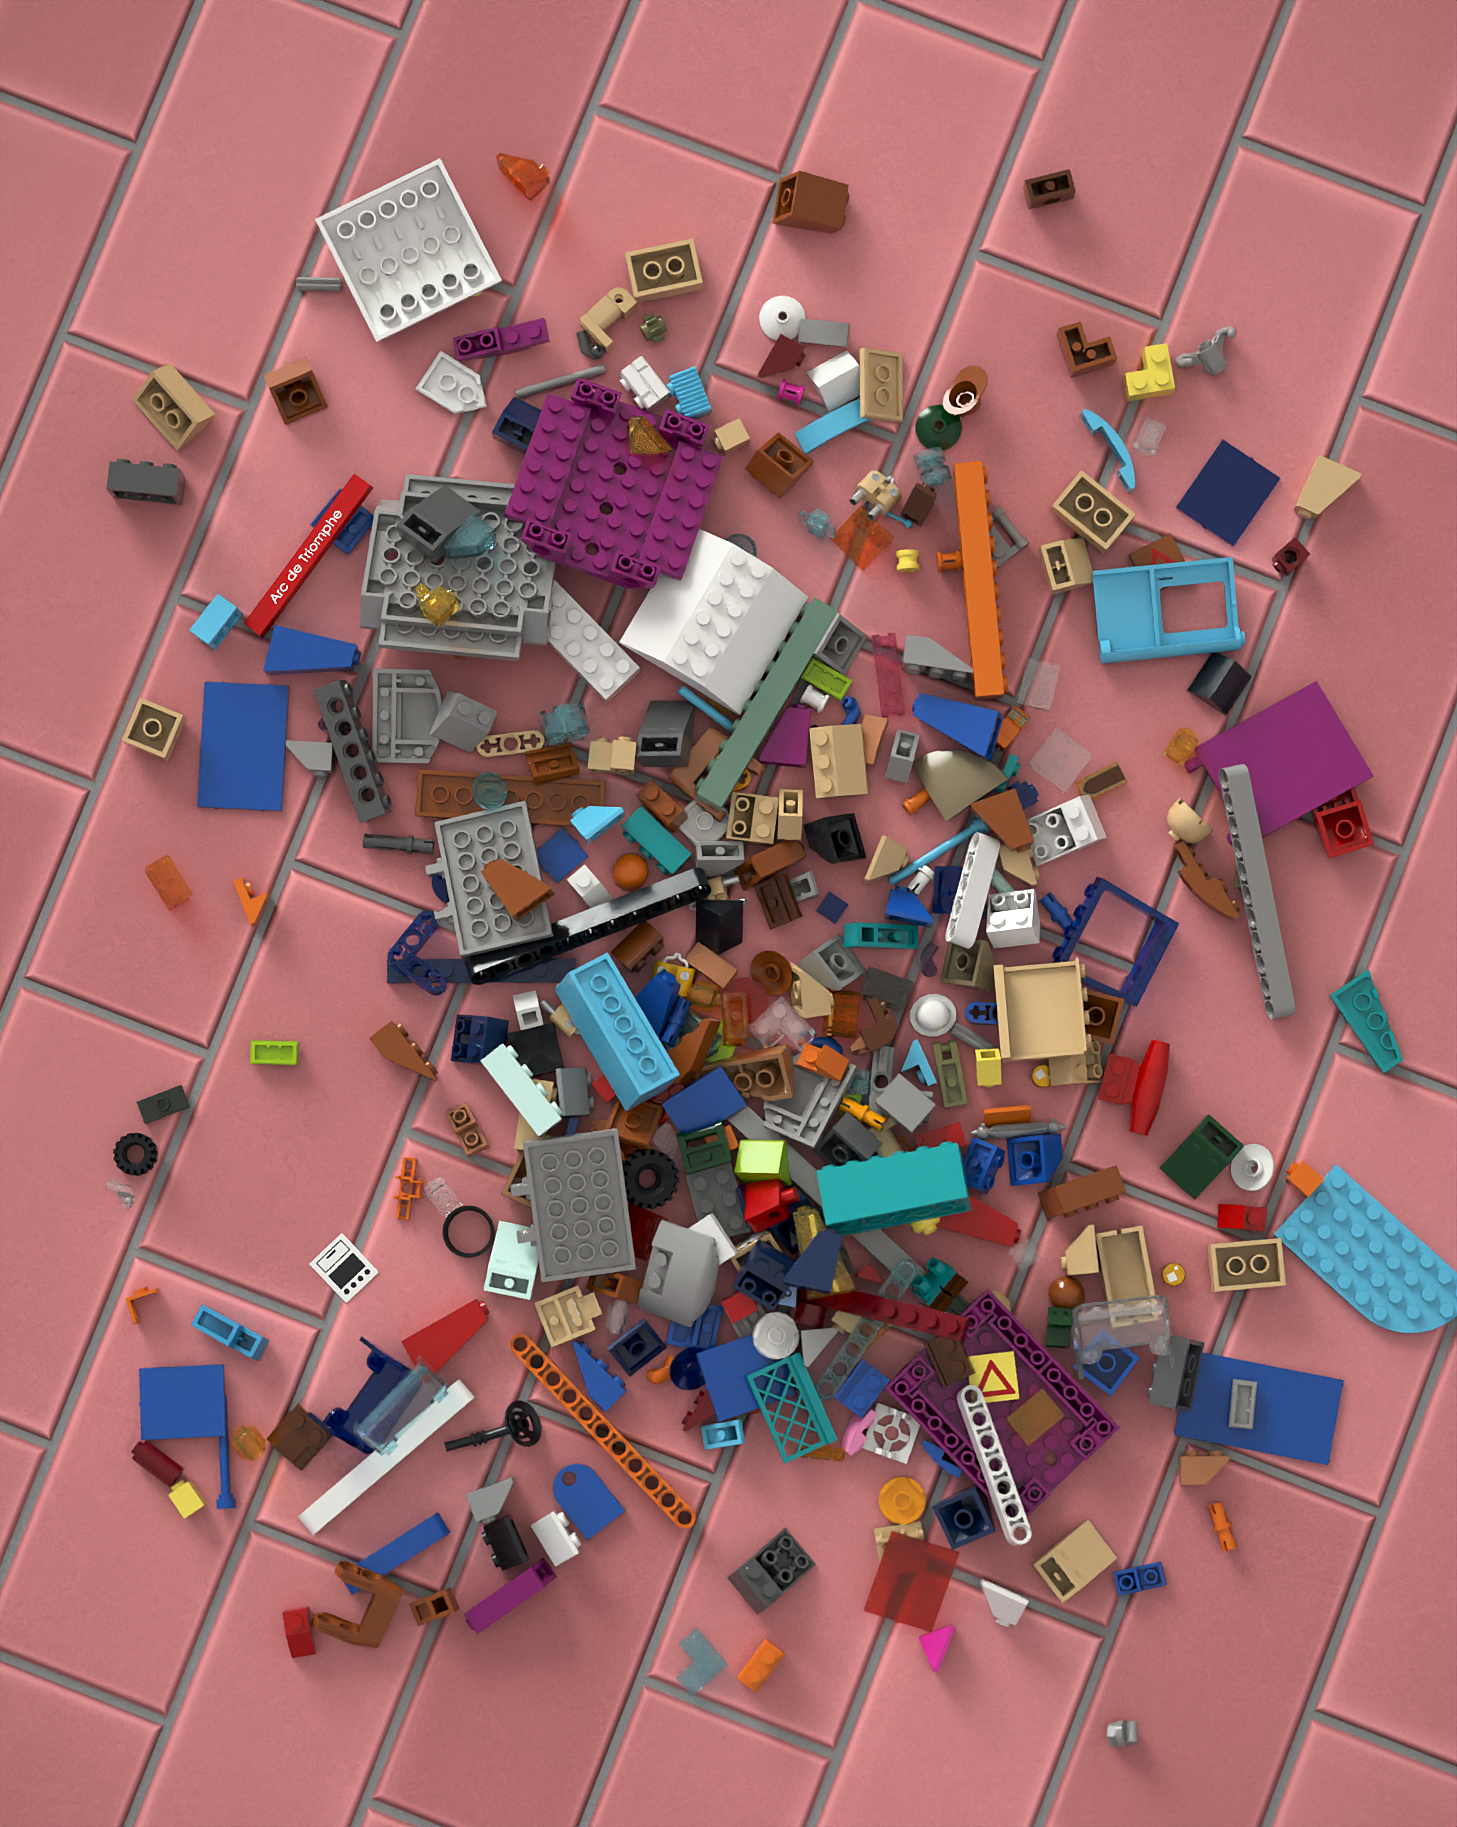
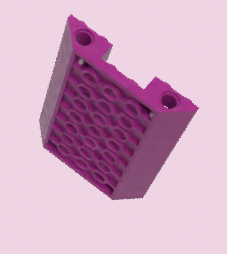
(938, 1413)

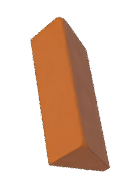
(1007, 1115)

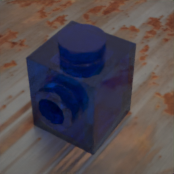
(1026, 793)

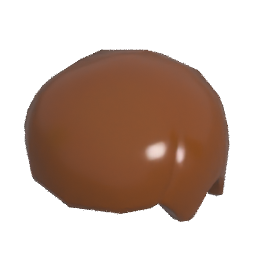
(1066, 1293)

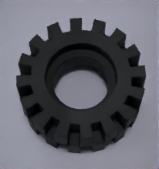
(125, 1143)

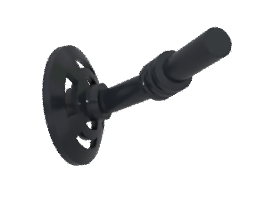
(513, 1428)

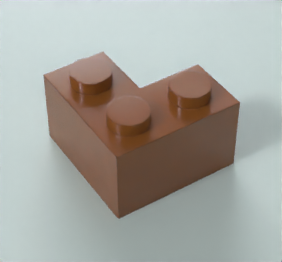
(1084, 356)

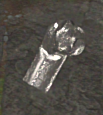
(124, 1192)

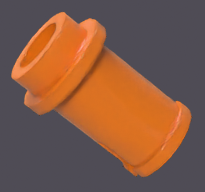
(917, 801)

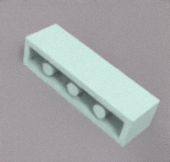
(521, 1090)

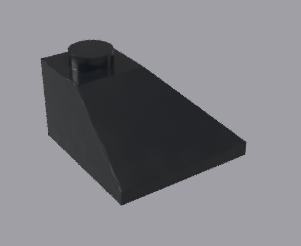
(836, 838)

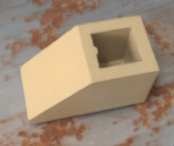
(1018, 865)

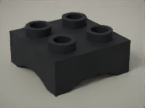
(537, 1049)

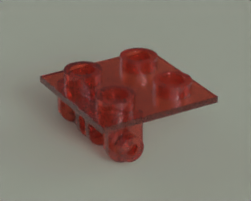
(643, 1230)

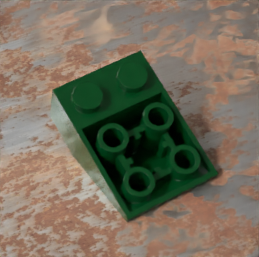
(1201, 1156)

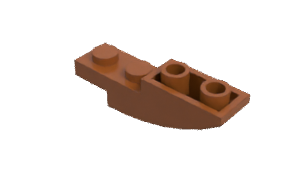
(1209, 892)

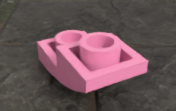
(853, 1438)

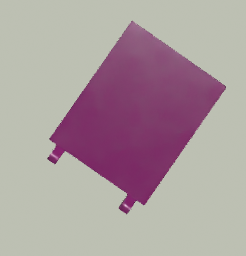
(1293, 756)

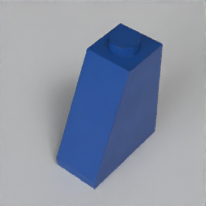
(658, 1000)

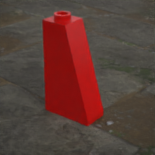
(983, 1224)
(446, 1336)

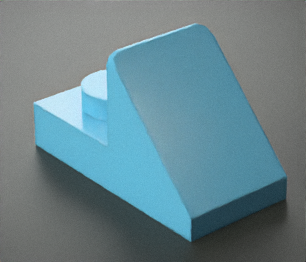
(917, 1058)
(722, 1434)

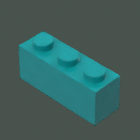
(655, 842)

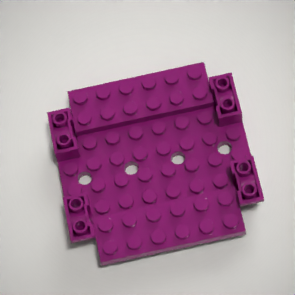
(572, 475)

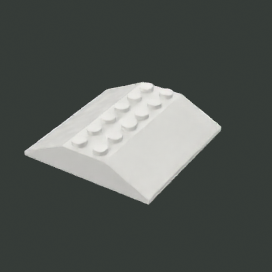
(408, 250)
(717, 622)

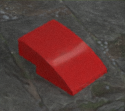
(1342, 824)

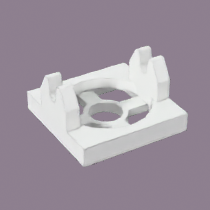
(900, 1455)

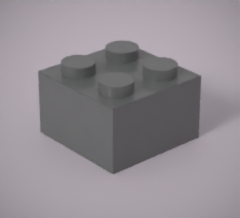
(847, 1142)

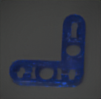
(411, 960)

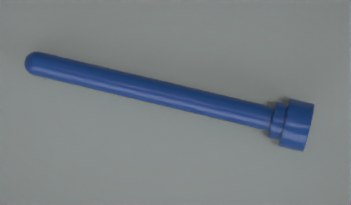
(225, 1498)

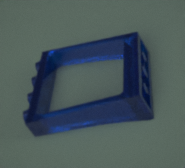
(1149, 956)

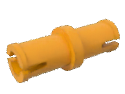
(863, 1114)

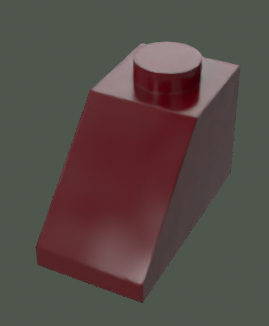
(782, 357)

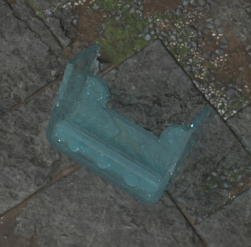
(402, 1408)

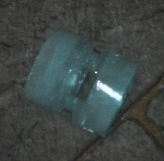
(932, 459)

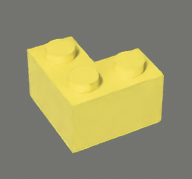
(1156, 377)

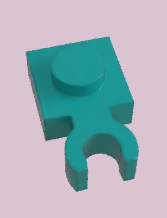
(1010, 768)

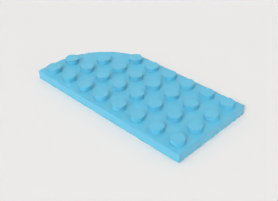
(1370, 1257)

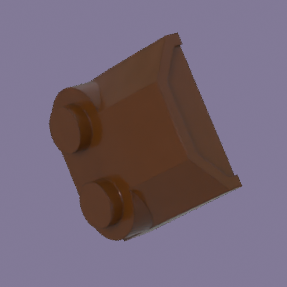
(299, 1437)

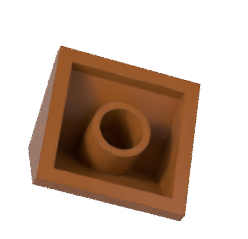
(1103, 1016)

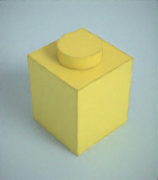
(988, 1067)
(186, 1498)

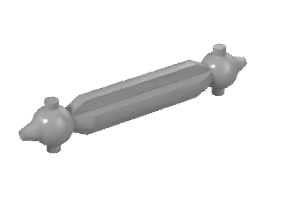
(1018, 1130)

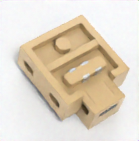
(568, 1315)

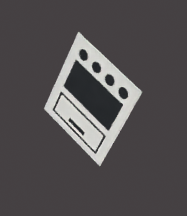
(344, 1268)

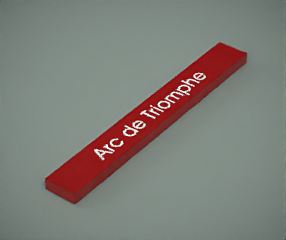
(308, 555)

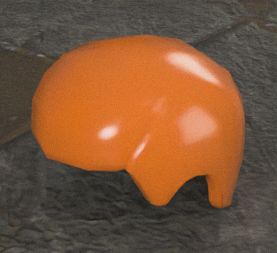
(630, 872)

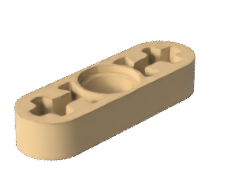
(494, 751)

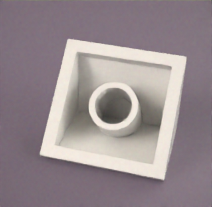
(836, 380)

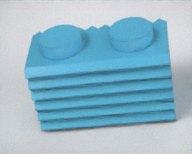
(689, 394)

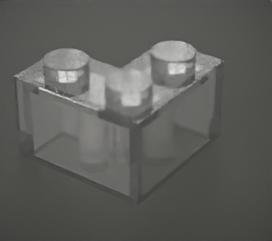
(781, 1020)

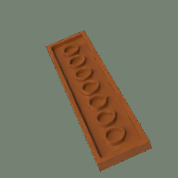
(548, 802)

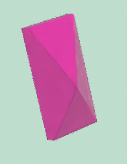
(936, 1644)

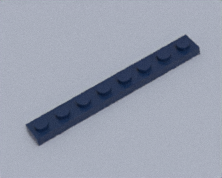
(455, 972)

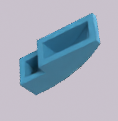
(230, 1332)

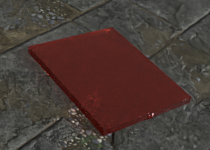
(911, 1581)

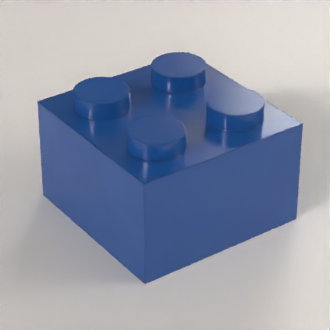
(1111, 1368)

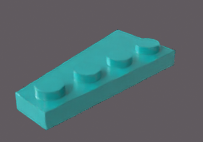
(1363, 1012)

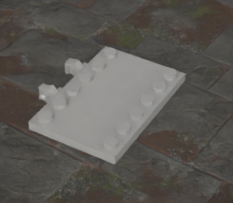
(474, 907)
(577, 1205)

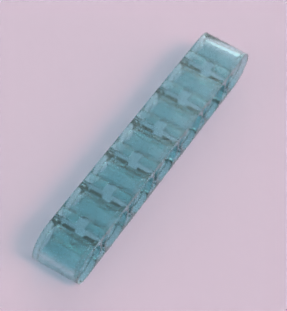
(861, 1339)

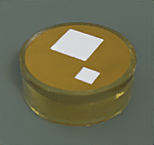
(1041, 1076)
(1173, 1274)

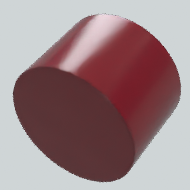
(810, 1315)

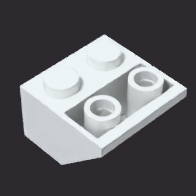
(1013, 919)
(556, 1537)

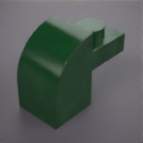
(1058, 1327)

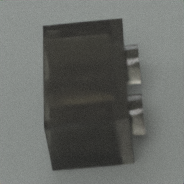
(886, 987)

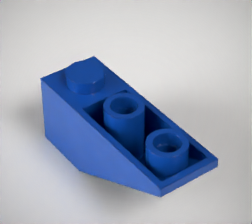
(600, 1384)

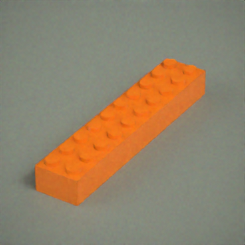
(978, 580)

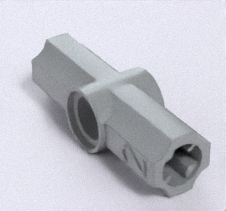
(881, 1065)

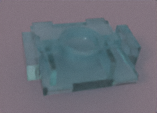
(818, 523)

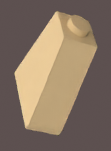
(1324, 486)

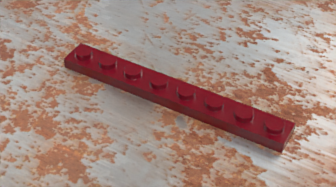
(894, 1313)

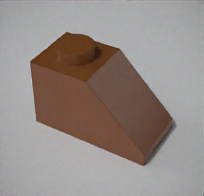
(616, 1286)

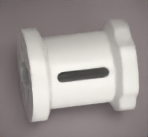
(814, 699)

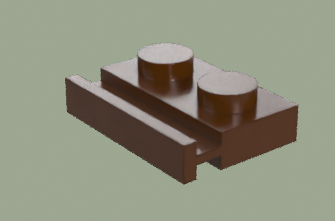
(778, 901)
(949, 1360)

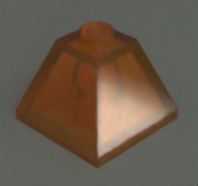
(524, 174)

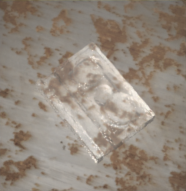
(1038, 684)

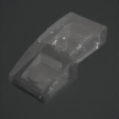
(666, 1140)

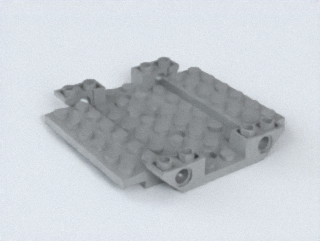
(494, 604)

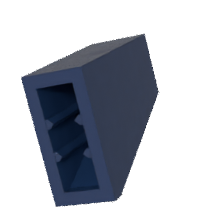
(816, 1264)

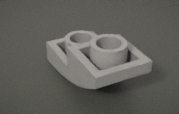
(824, 332)

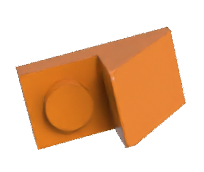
(253, 906)
(823, 1061)

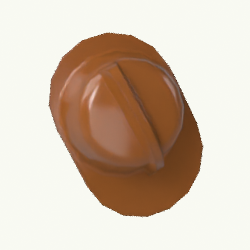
(966, 391)

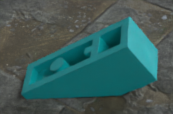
(880, 936)

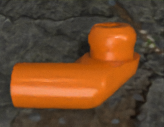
(662, 1374)

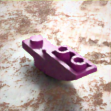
(501, 341)

